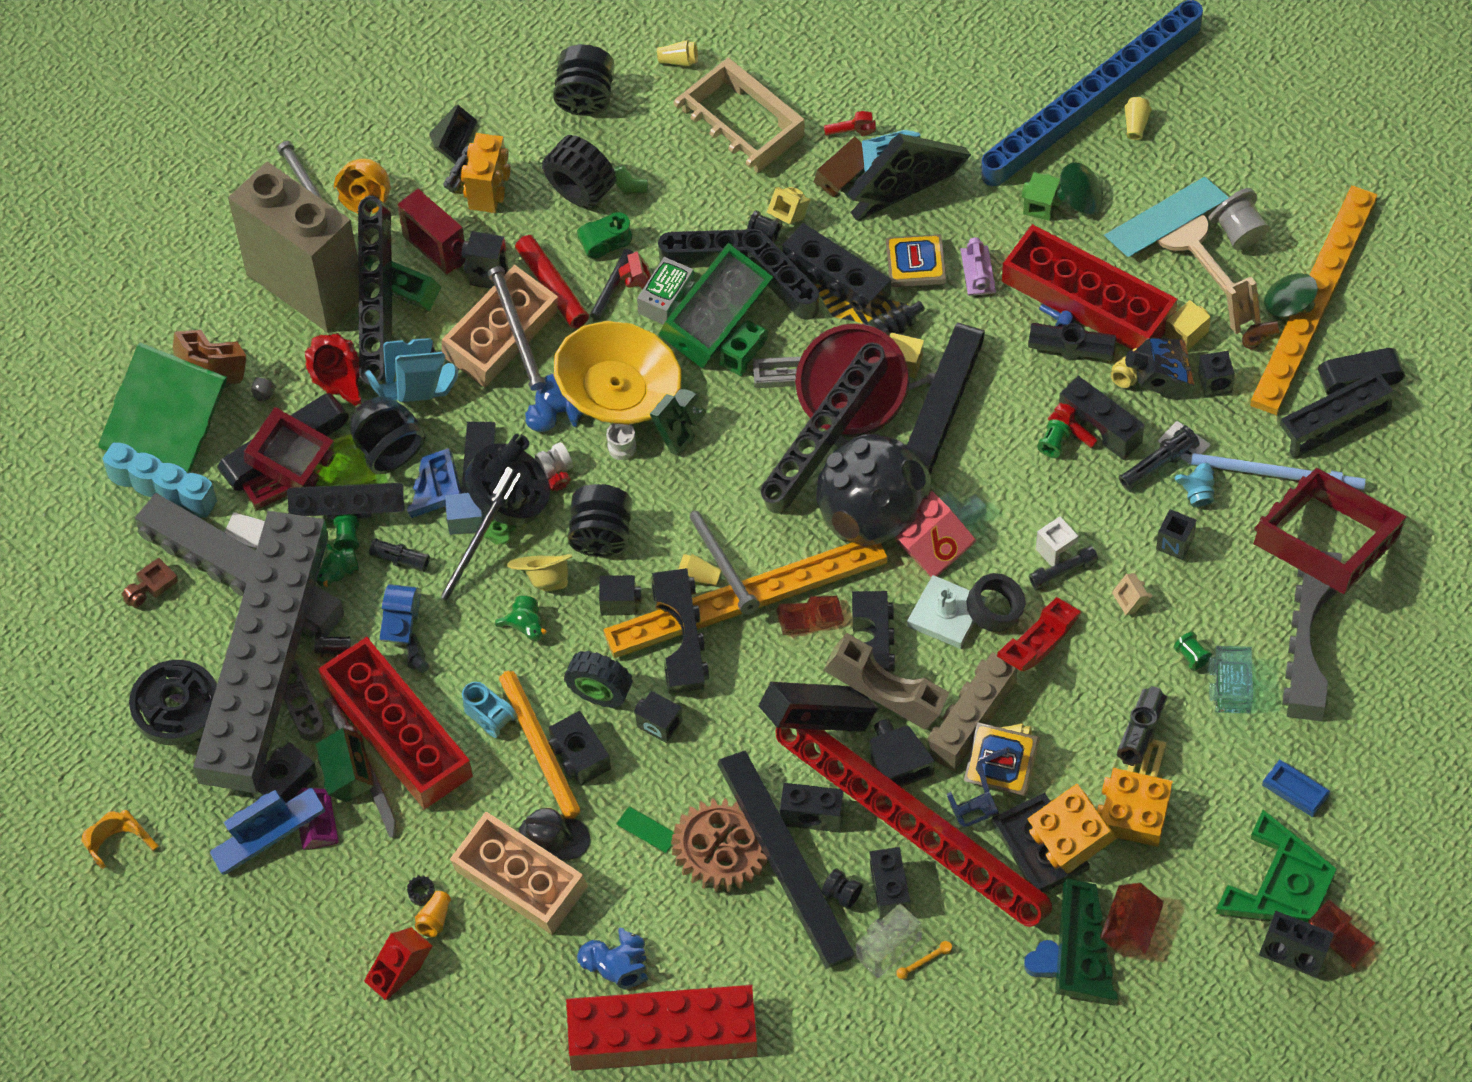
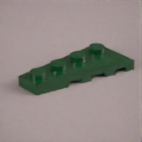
(1082, 955)

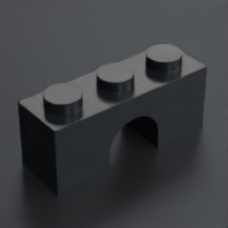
(1118, 428)
(871, 615)

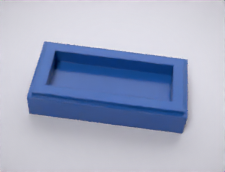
(1296, 788)

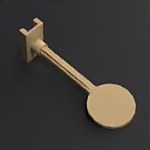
(1241, 296)

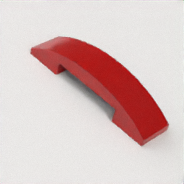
(1041, 637)

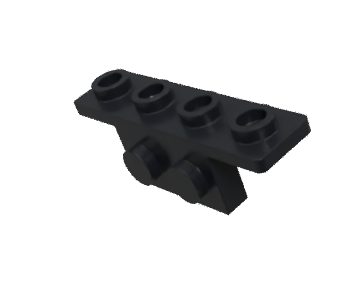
(346, 499)

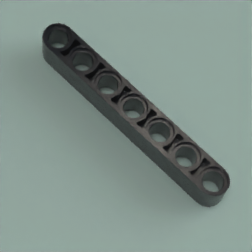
(371, 280)
(946, 392)
(824, 440)

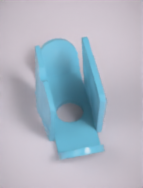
(418, 372)

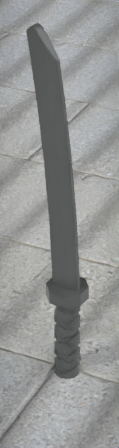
(376, 791)

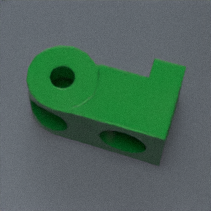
(742, 347)

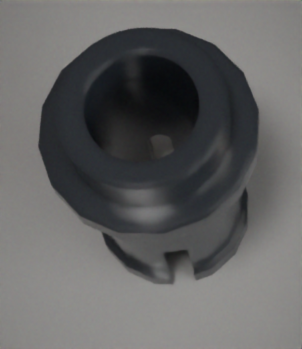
(331, 645)

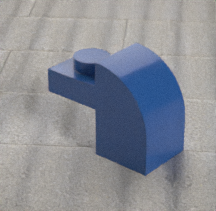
(399, 610)

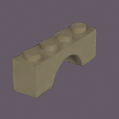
(912, 699)

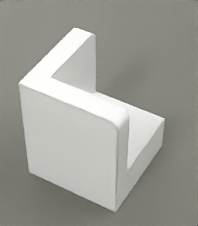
(1054, 540)

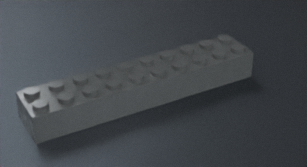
(261, 652)

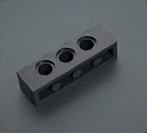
(874, 285)

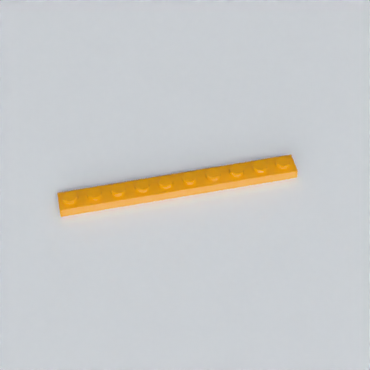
(1302, 326)
(767, 588)

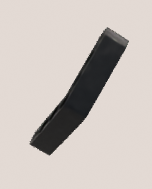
(799, 296)

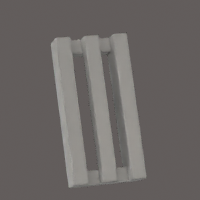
(775, 378)

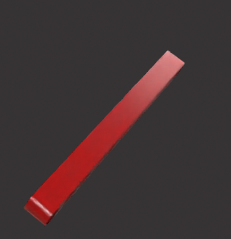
(926, 823)

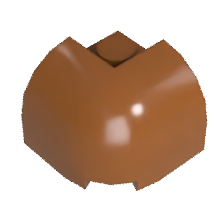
(222, 358)

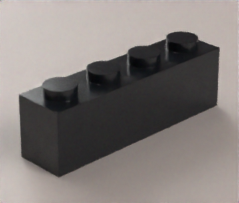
(817, 707)

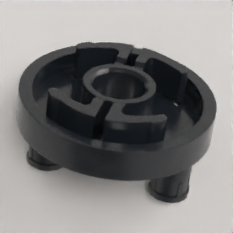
(533, 482)
(191, 715)

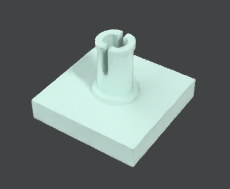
(943, 612)

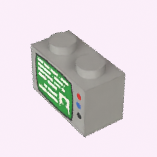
(665, 290)

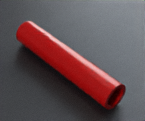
(550, 278)

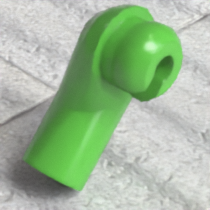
(627, 183)

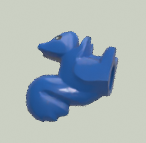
(548, 402)
(620, 965)

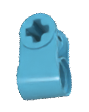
(491, 712)

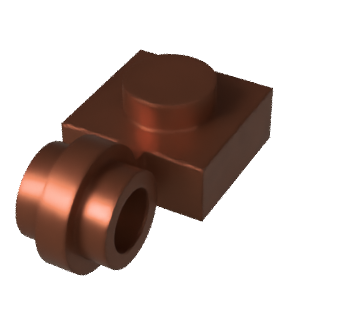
(153, 578)

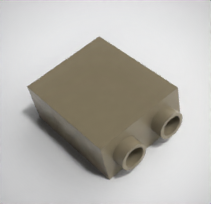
(296, 246)

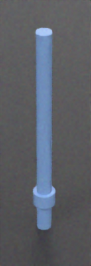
(1269, 470)

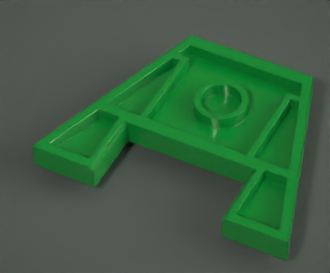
(1293, 883)

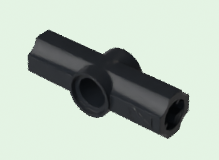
(1086, 342)
(1141, 726)

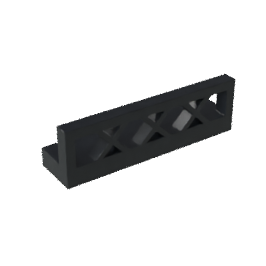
(1337, 413)

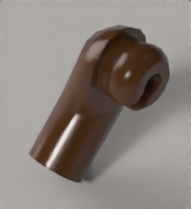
(1258, 332)

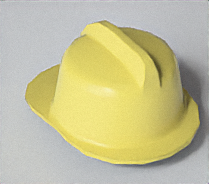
(544, 572)

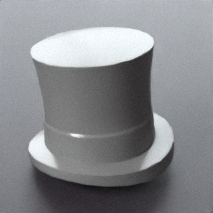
(1241, 219)

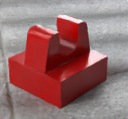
(635, 272)

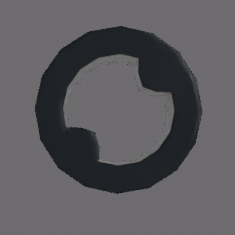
(416, 882)

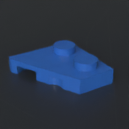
(435, 480)

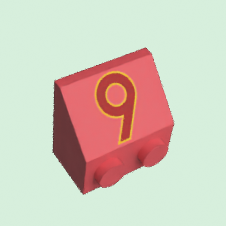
(935, 536)

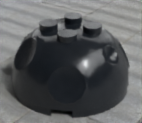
(872, 489)

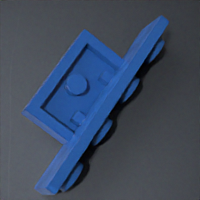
(263, 826)

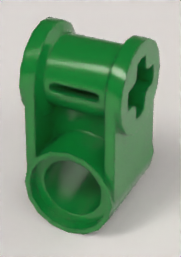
(603, 236)

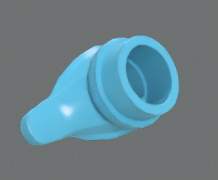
(1198, 485)

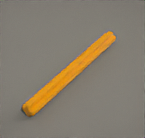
(539, 745)

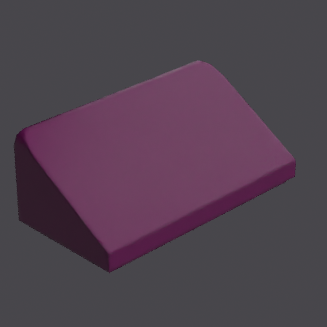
(322, 829)

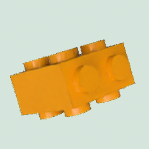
(485, 172)
(1135, 805)
(1070, 829)

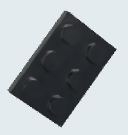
(1029, 856)

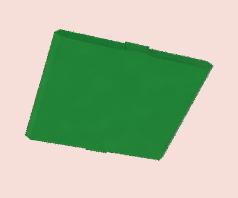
(163, 407)

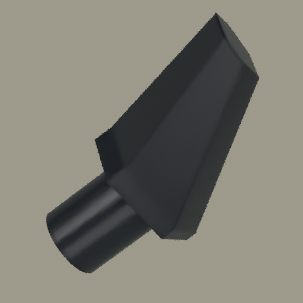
(416, 655)

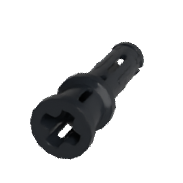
(1169, 451)

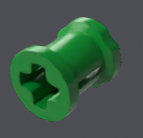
(1054, 438)
(346, 532)
(1192, 651)

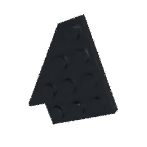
(903, 170)

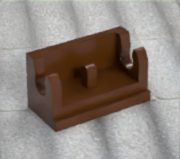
(841, 168)

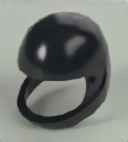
(386, 434)

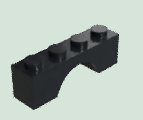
(673, 594)

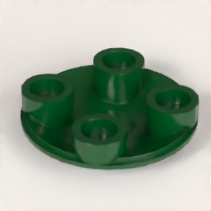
(1080, 189)
(1291, 296)

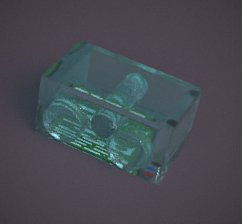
(1232, 679)

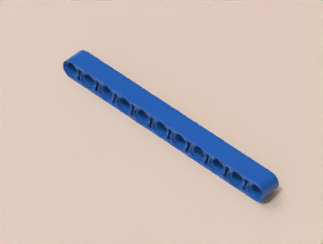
(1091, 93)

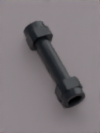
(1041, 578)

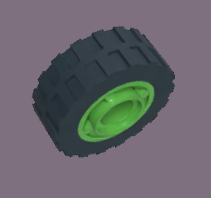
(598, 679)

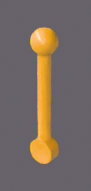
(945, 948)

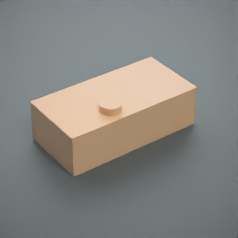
(483, 338)
(519, 872)

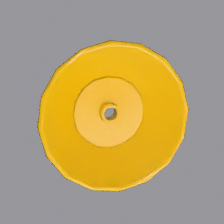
(621, 356)

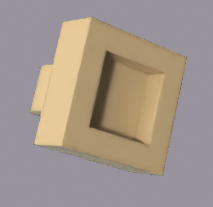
(1131, 594)

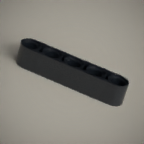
(322, 414)

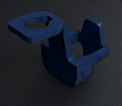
(983, 802)

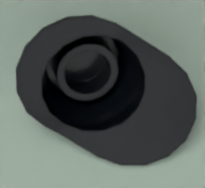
(556, 834)

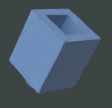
(462, 514)

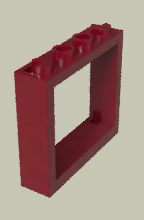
(1348, 501)

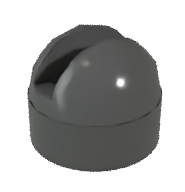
(262, 389)

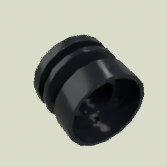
(583, 80)
(600, 520)

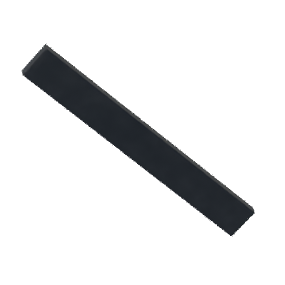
(786, 859)

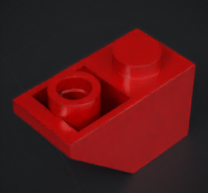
(397, 962)

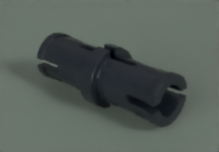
(381, 550)

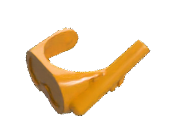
(110, 824)

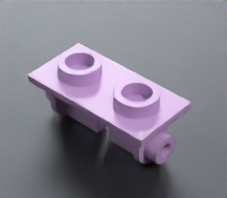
(977, 268)

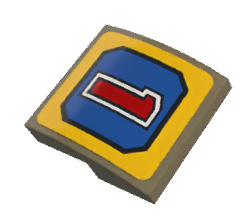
(915, 260)
(1009, 771)

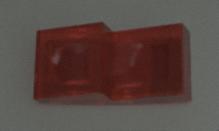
(815, 615)
(1347, 939)

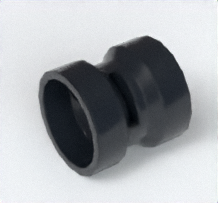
(842, 888)

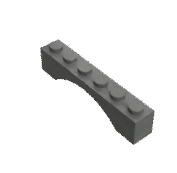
(1308, 685)

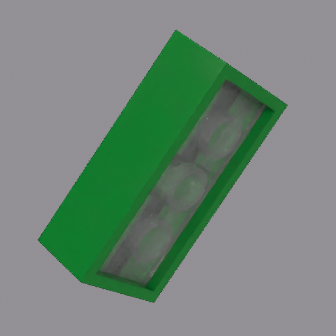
(715, 306)

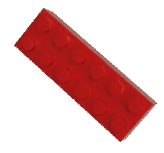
(1088, 288)
(395, 723)
(661, 1027)

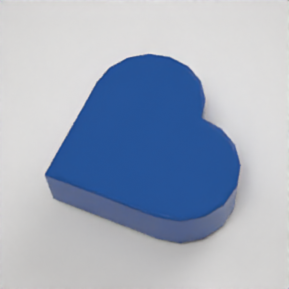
(1043, 960)

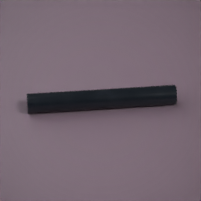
(610, 287)

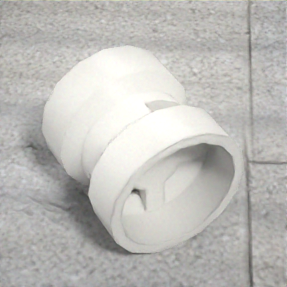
(621, 441)
(554, 460)

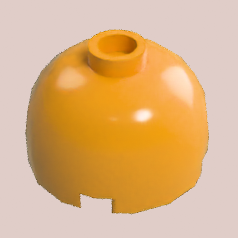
(359, 180)

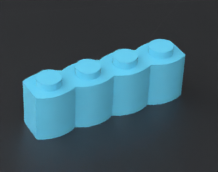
(152, 476)

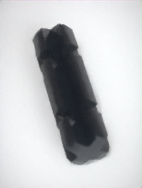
(454, 181)

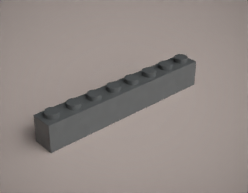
(221, 556)

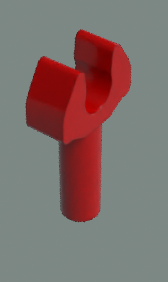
(862, 123)
(1066, 414)

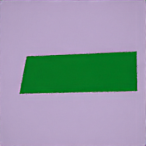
(646, 829)

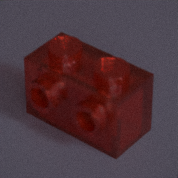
(1132, 920)

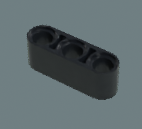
(1348, 369)

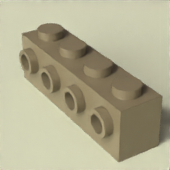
(976, 704)

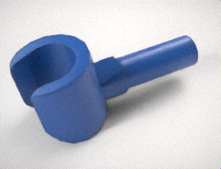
(1062, 318)

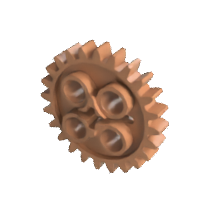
(697, 830)

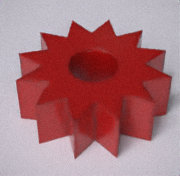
(559, 481)

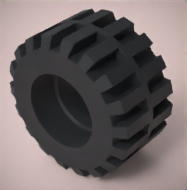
(579, 171)

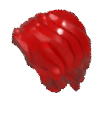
(334, 366)

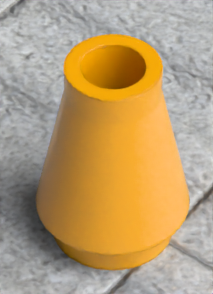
(432, 916)

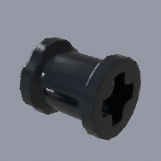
(767, 225)

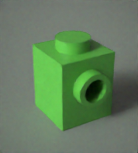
(1041, 196)

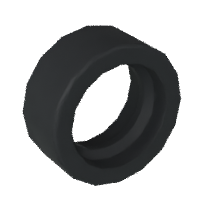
(983, 616)

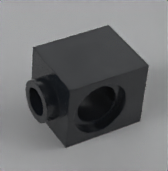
(1216, 373)

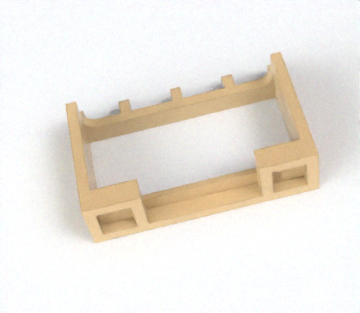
(740, 81)

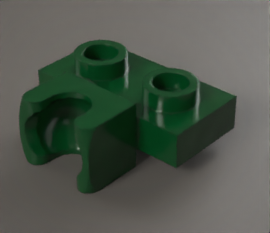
(674, 419)

